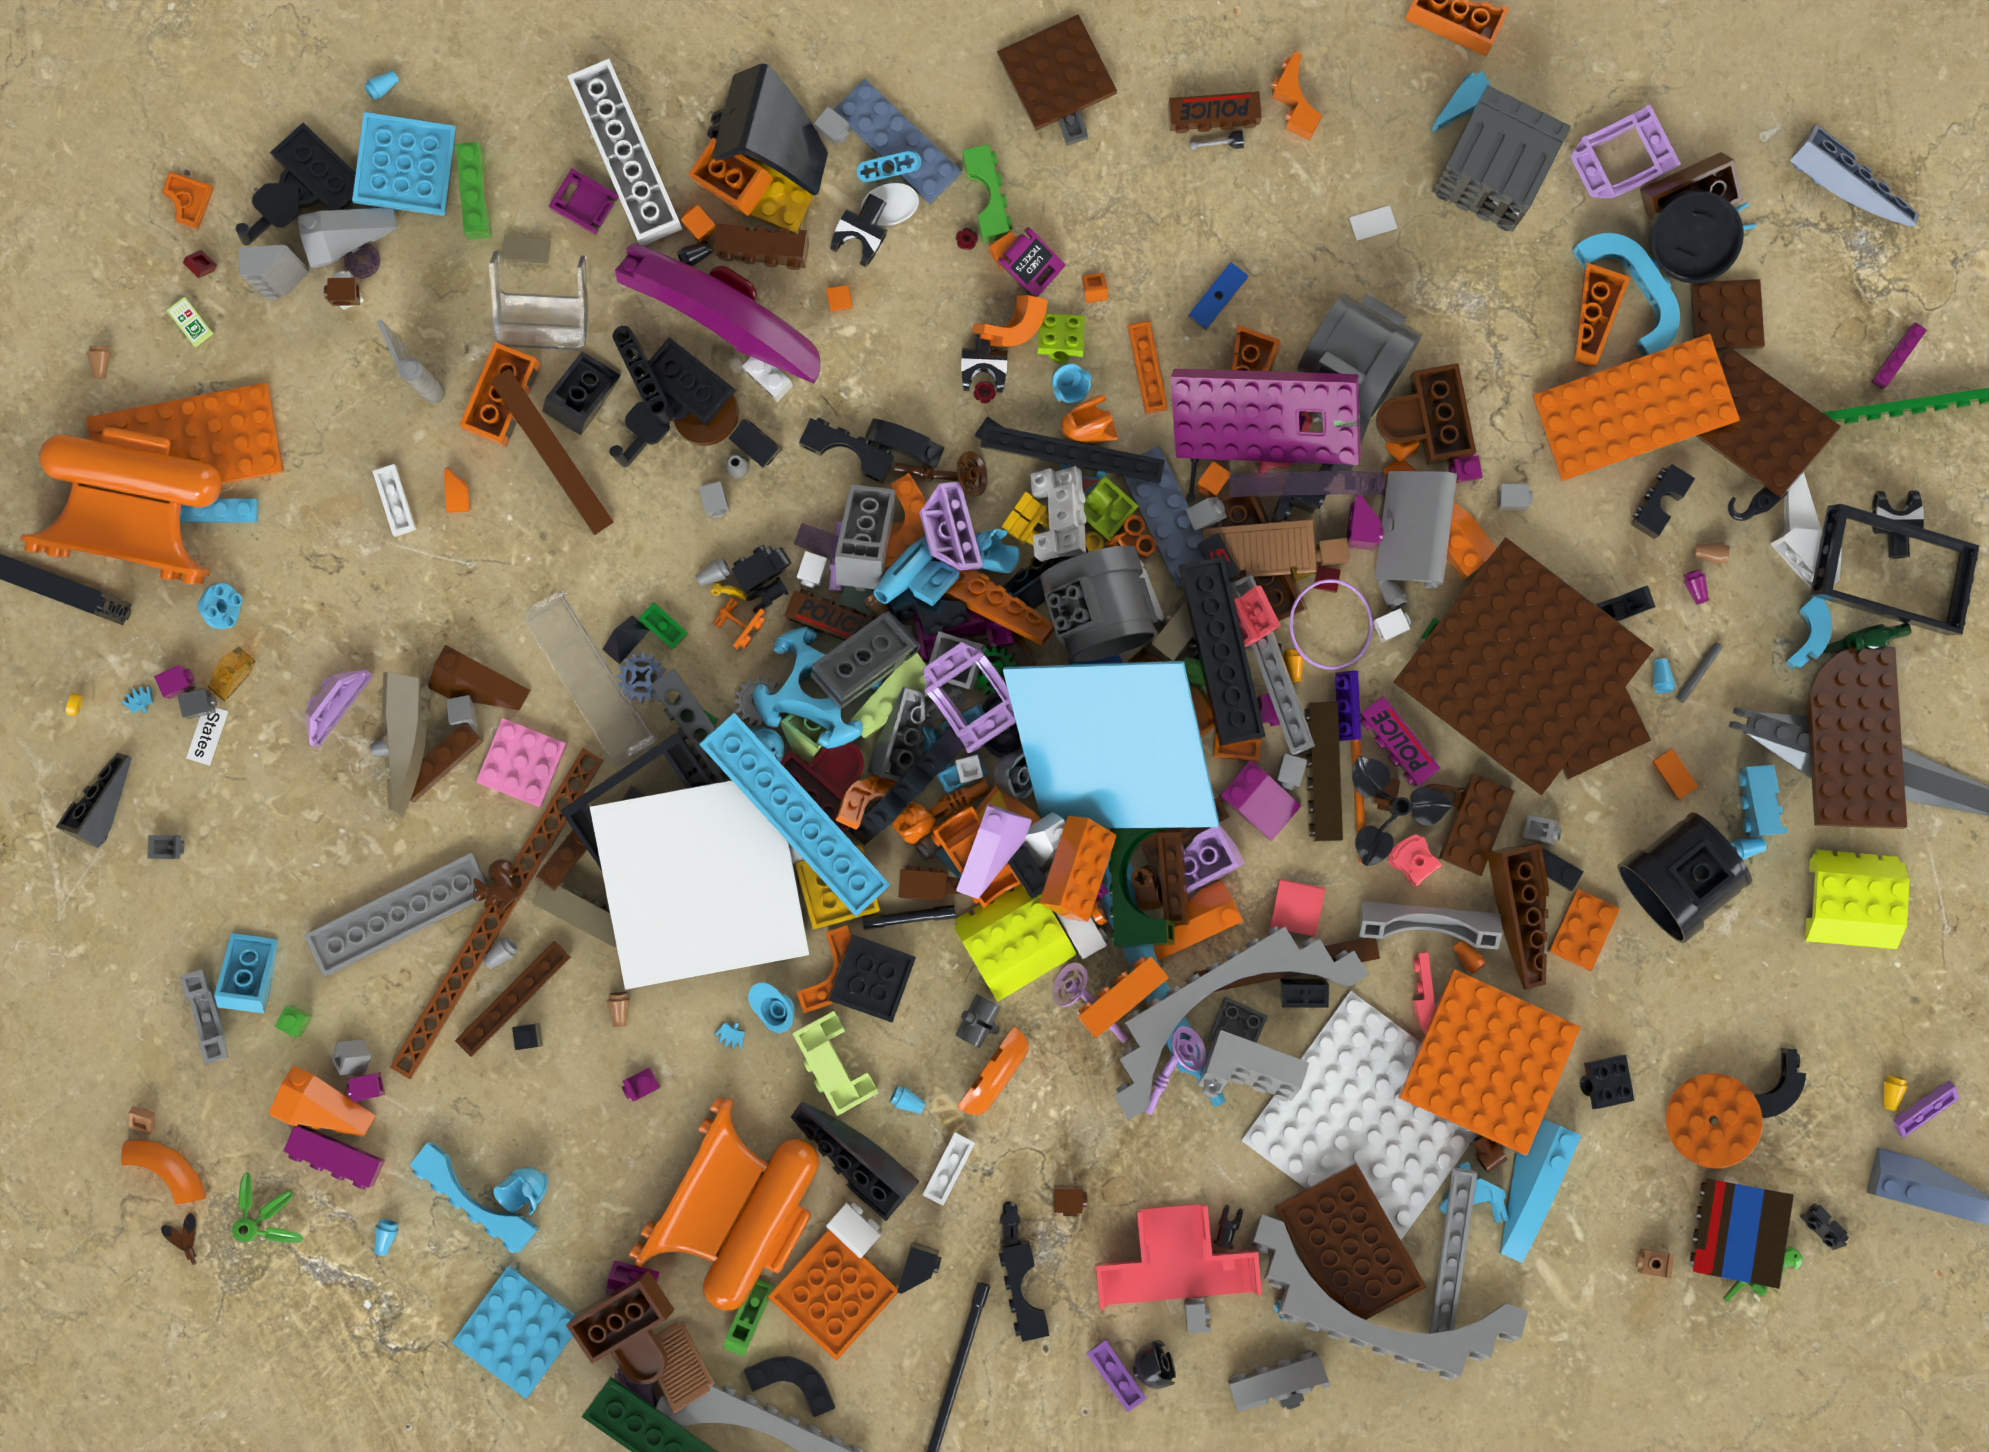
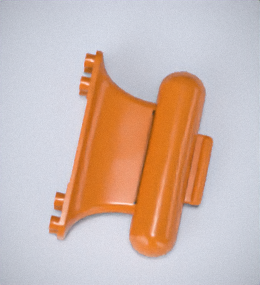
(125, 500)
(734, 1210)

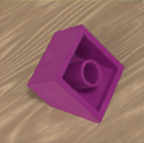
(1363, 525)

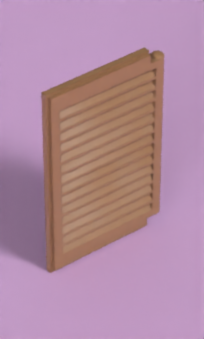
(685, 1374)

